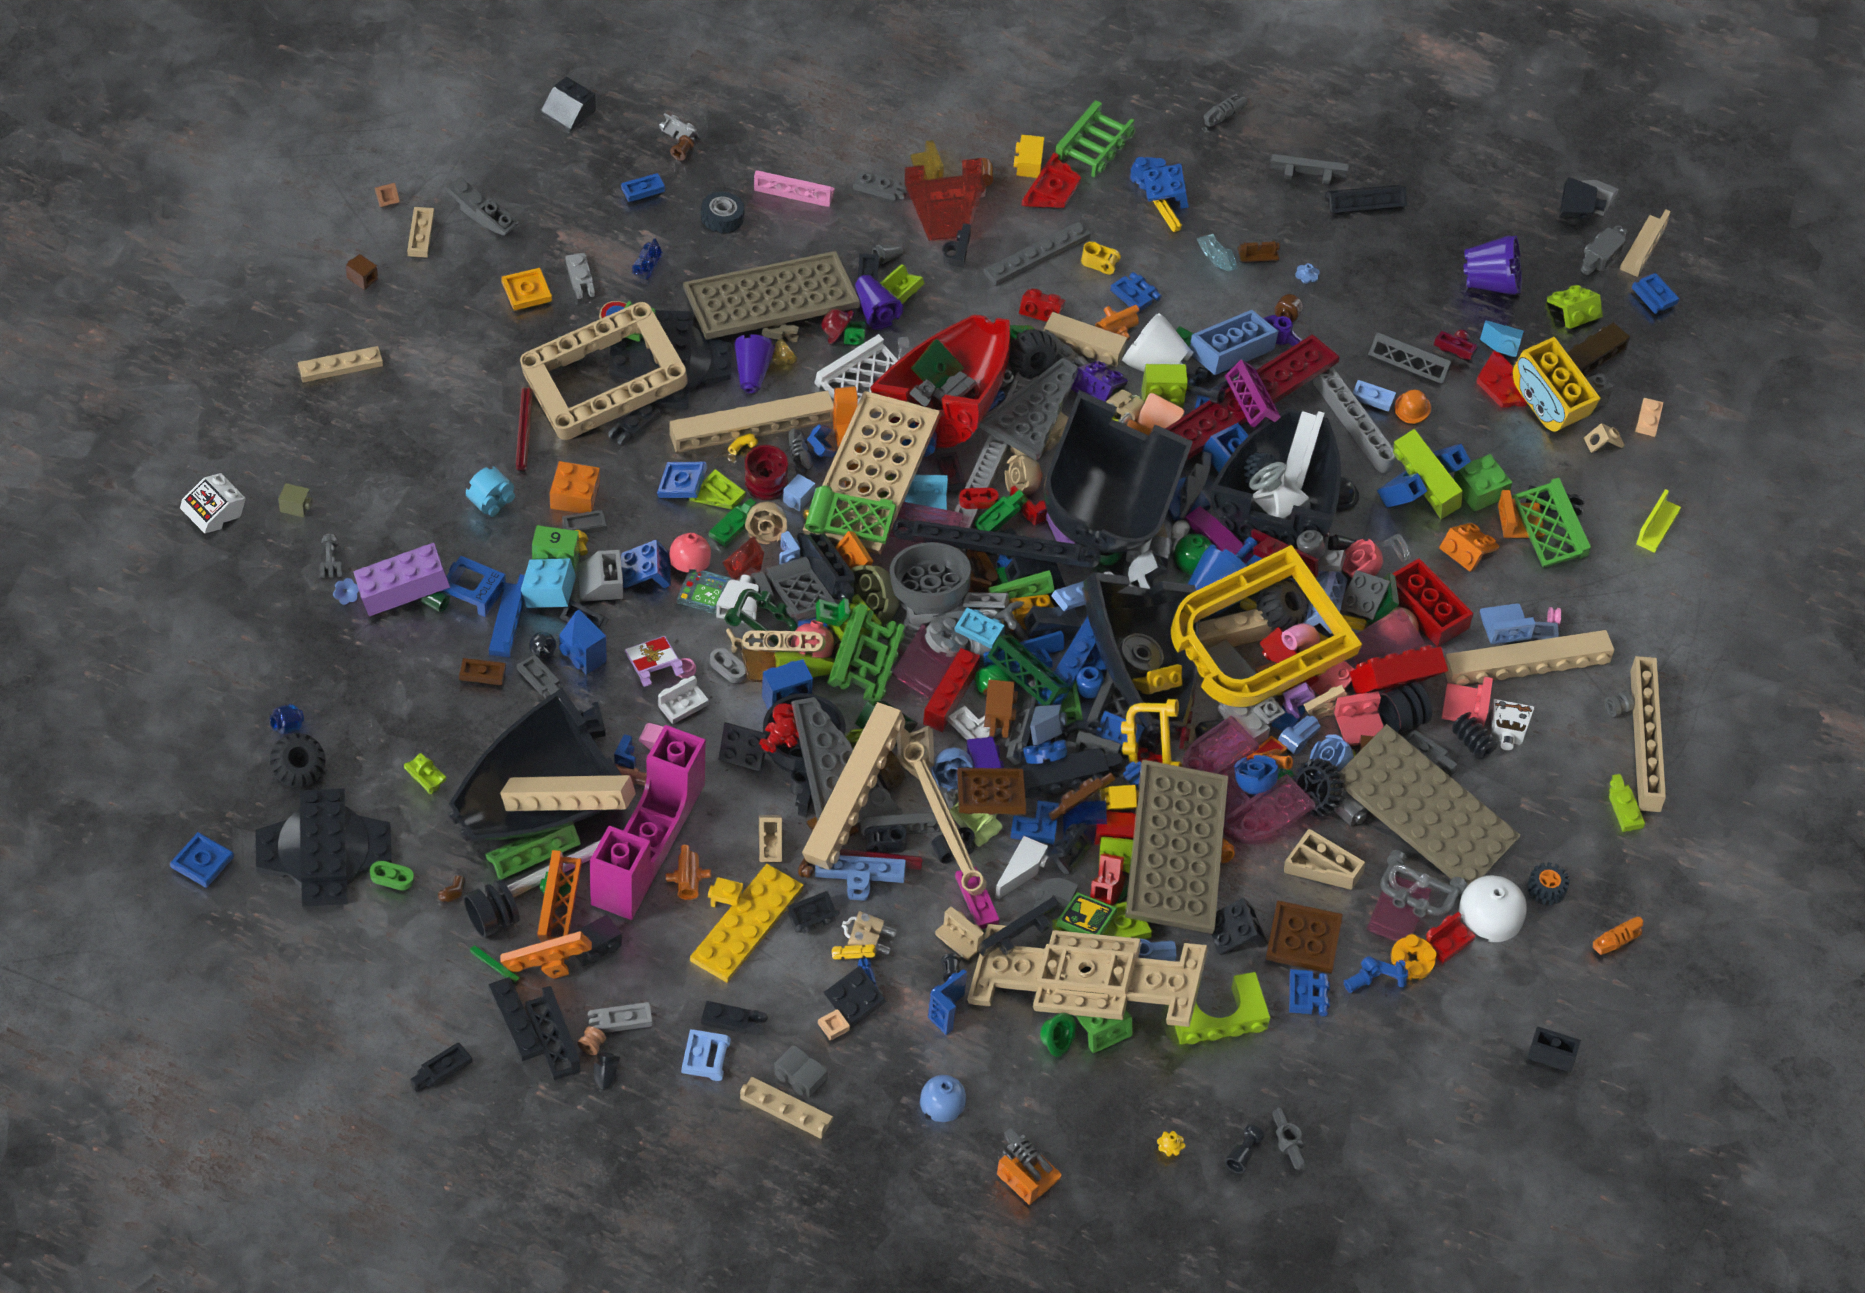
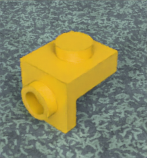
(725, 892)

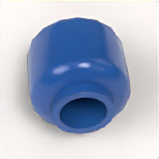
(1089, 681)

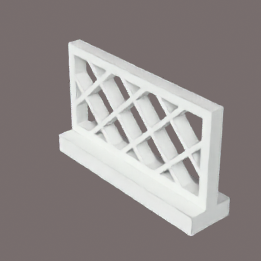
(852, 360)

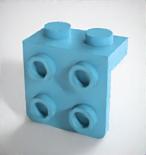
(928, 491)

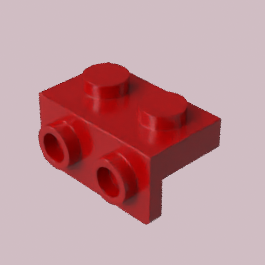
(1040, 305)

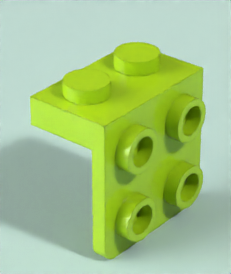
(1578, 305)

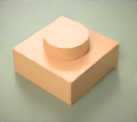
(834, 1024)

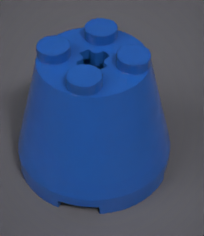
(1213, 567)

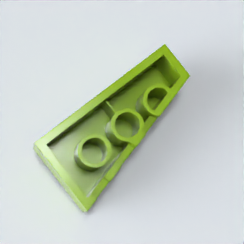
(1441, 488)

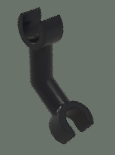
(1079, 724)

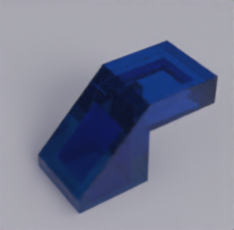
(1088, 813)

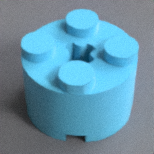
(490, 491)

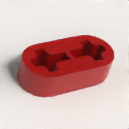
(978, 498)

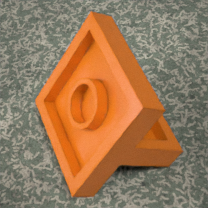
(853, 551)

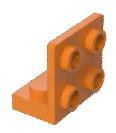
(1510, 520)

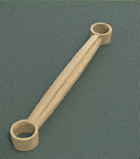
(944, 818)

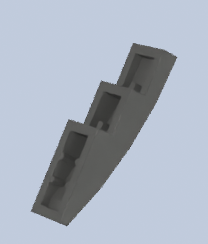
(1194, 483)

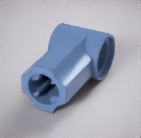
(1297, 737)
(1158, 950)

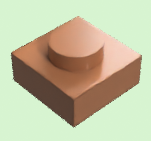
(387, 194)

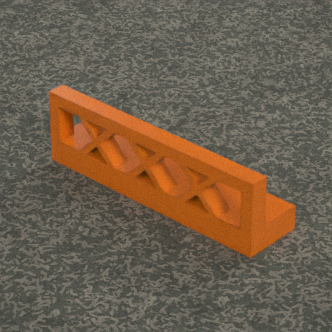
(552, 893)

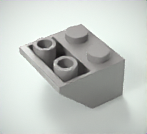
(601, 576)

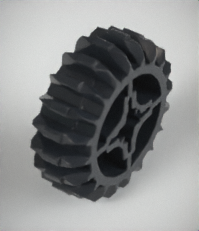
(1325, 790)

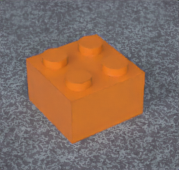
(574, 487)

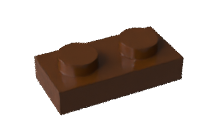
(482, 671)

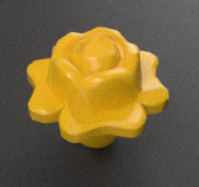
(1170, 1143)

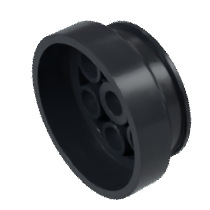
(792, 757)

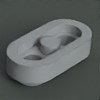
(729, 665)

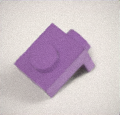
(1296, 697)

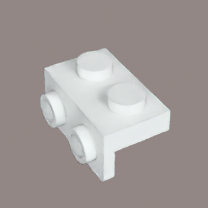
(682, 700)

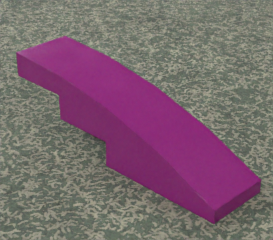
(1219, 535)

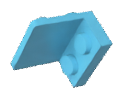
(979, 627)

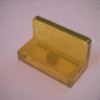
(930, 159)

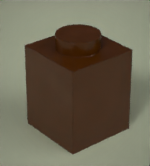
(361, 271)

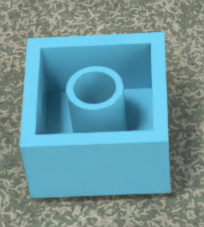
(548, 583)

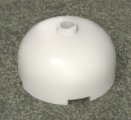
(1493, 908)

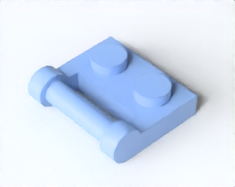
(698, 1052)

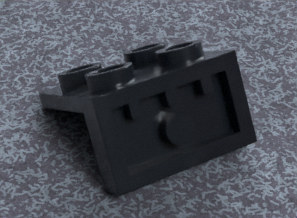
(1236, 926)

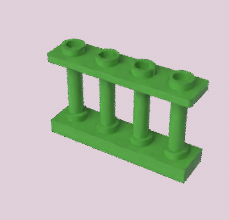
(1085, 125)

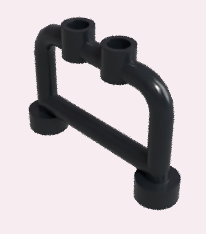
(1216, 394)

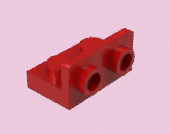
(1449, 937)

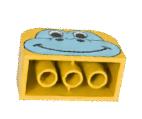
(1553, 385)

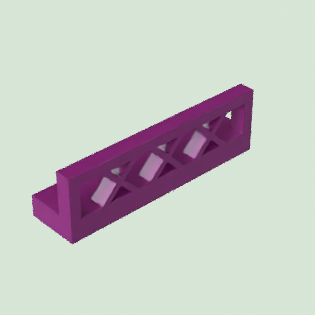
(1255, 389)

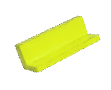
(1658, 523)

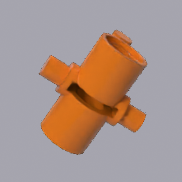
(1119, 321)
(688, 874)

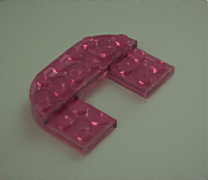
(1246, 819)

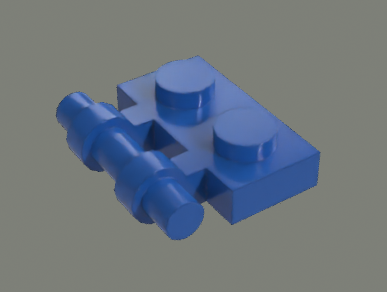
(1131, 294)
(1301, 992)

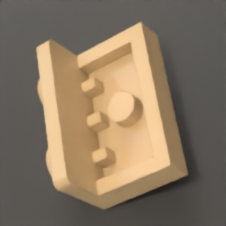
(960, 933)

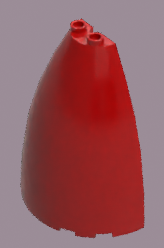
(982, 351)

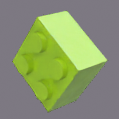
(1166, 381)

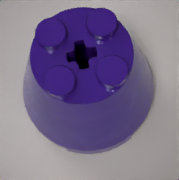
(1495, 266)

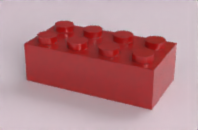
(1436, 607)
(1398, 669)

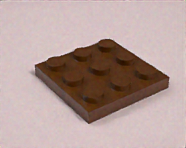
(991, 791)
(1304, 936)

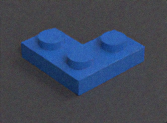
(1039, 828)

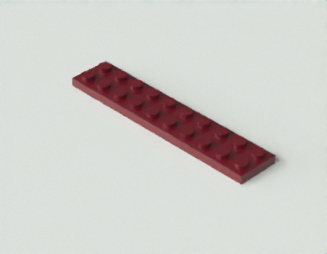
(1280, 379)

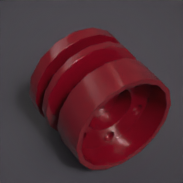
(766, 472)

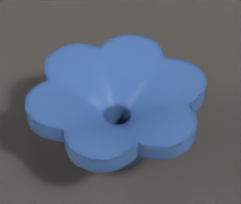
(1307, 273)
(348, 594)

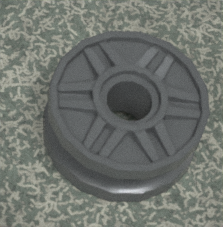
(1140, 655)

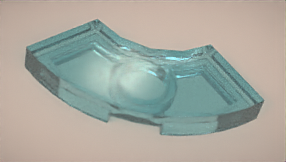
(1217, 254)

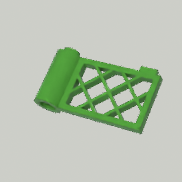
(824, 507)

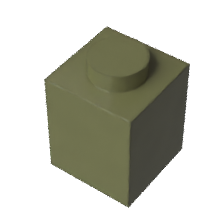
(295, 500)

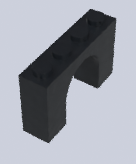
(1039, 619)

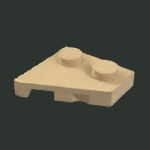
(1325, 704)

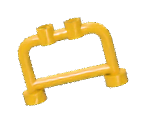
(1129, 727)

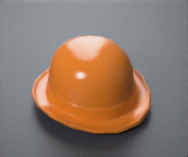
(1412, 406)

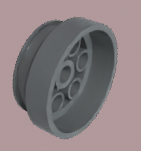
(930, 578)

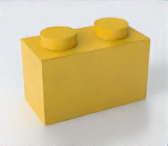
(1030, 156)
(1120, 797)

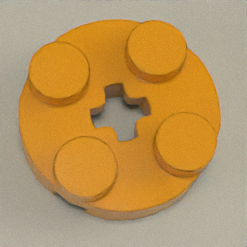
(1421, 948)

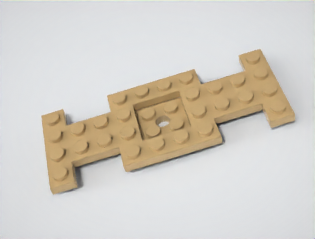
(1114, 972)

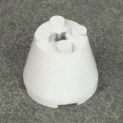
(1157, 345)

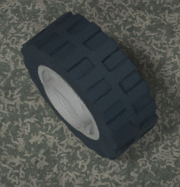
(722, 212)

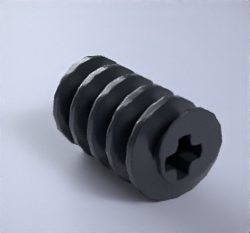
(1473, 736)

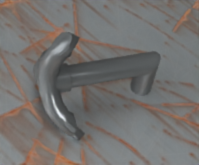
(1008, 616)

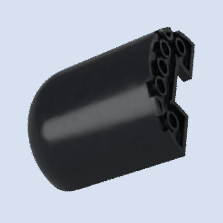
(1111, 481)

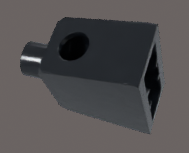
(1579, 200)

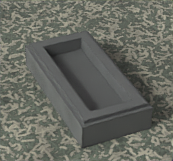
(586, 522)

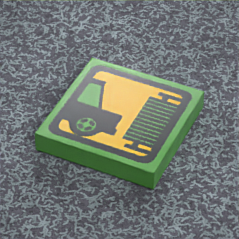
(1086, 915)

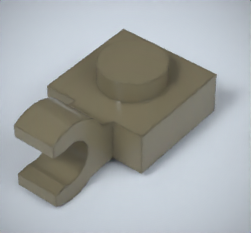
(780, 330)

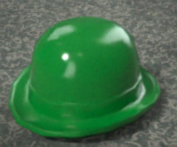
(1058, 1033)

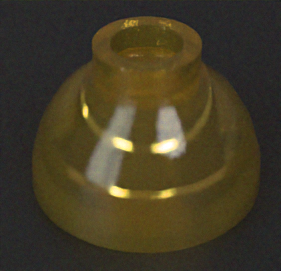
(783, 354)

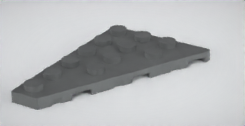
(1031, 413)
(825, 757)

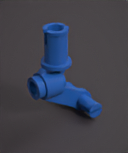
(1373, 968)

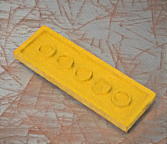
(747, 923)

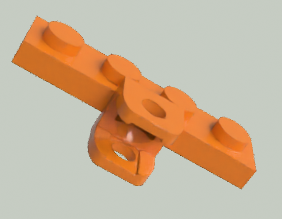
(548, 954)

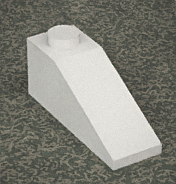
(1023, 866)

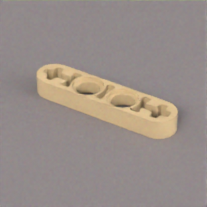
(784, 637)

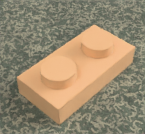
(1649, 417)

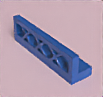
(507, 619)

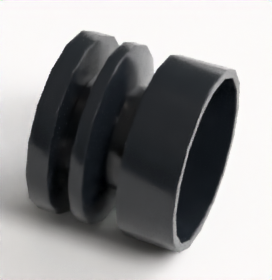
(1405, 707)
(495, 906)

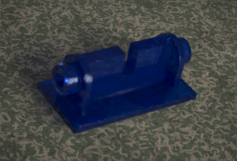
(648, 259)

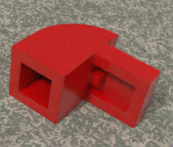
(1110, 882)

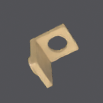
(1606, 434)

